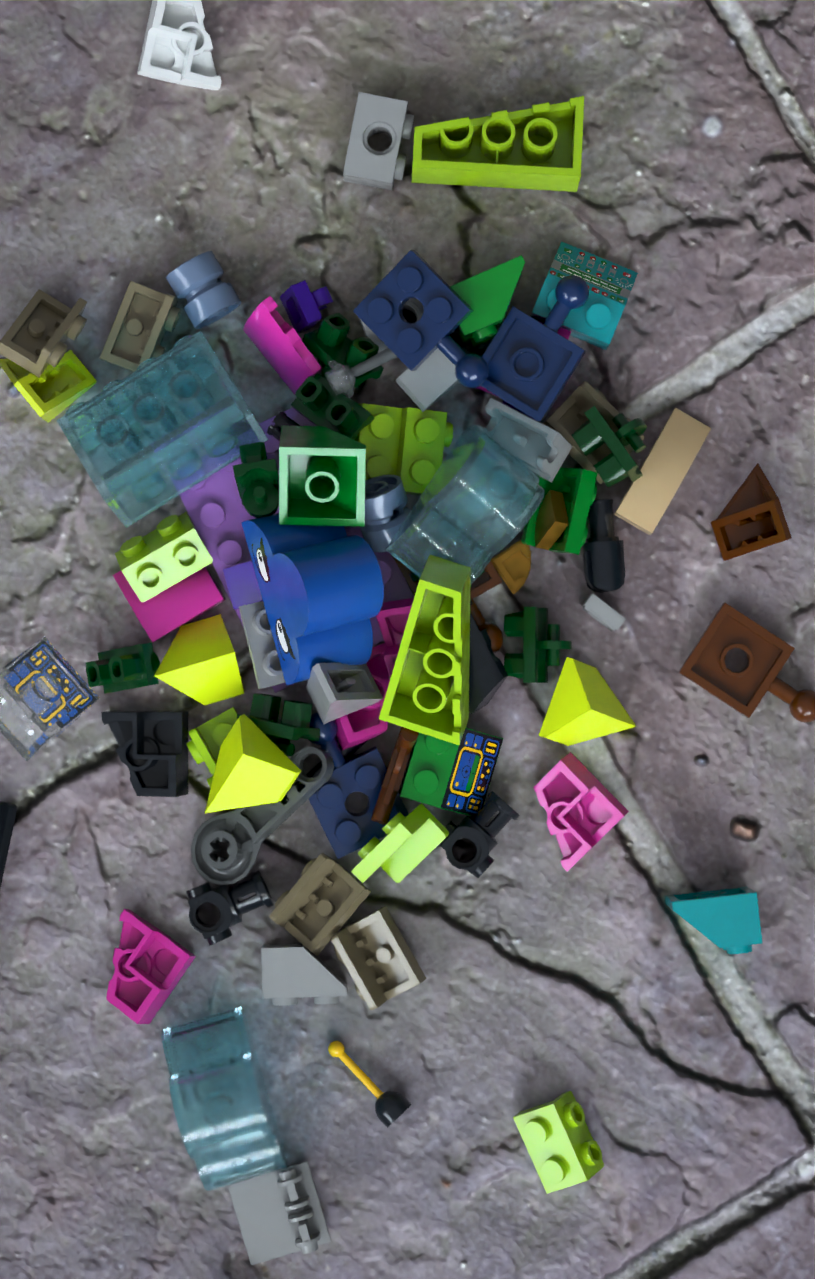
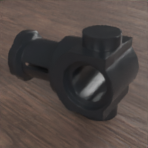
(481, 835)
(229, 905)

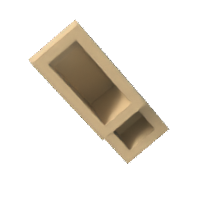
(662, 471)

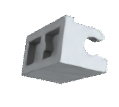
(527, 440)

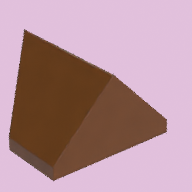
(751, 518)

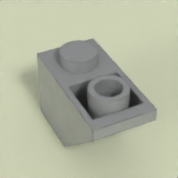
(295, 973)

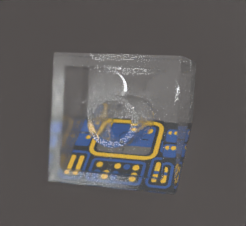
(40, 698)

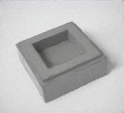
(603, 613)

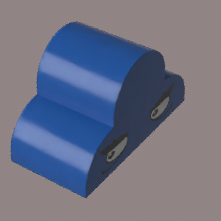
(315, 593)

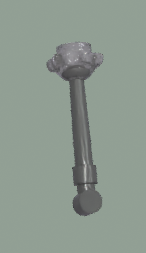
(343, 378)

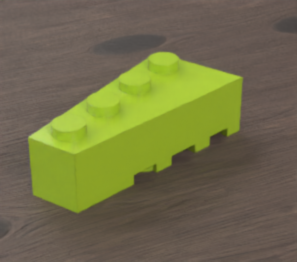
(504, 150)
(432, 663)

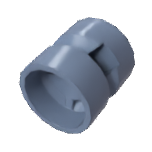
(205, 293)
(383, 510)

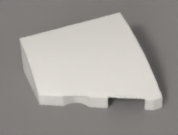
(178, 46)

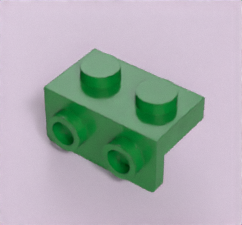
(579, 494)

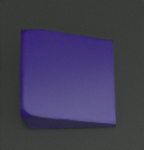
(242, 584)

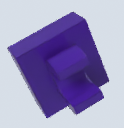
(305, 306)

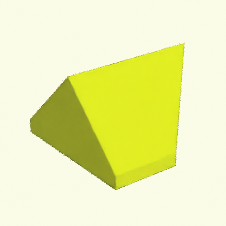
(54, 388)
(202, 662)
(583, 707)
(249, 770)

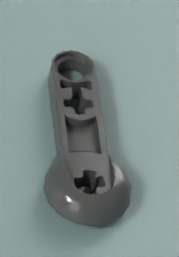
(251, 825)

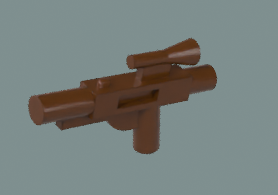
(394, 775)

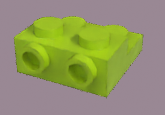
(405, 444)

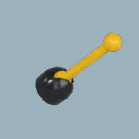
(388, 1104)

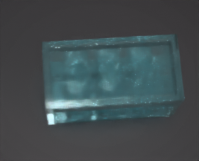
(161, 429)

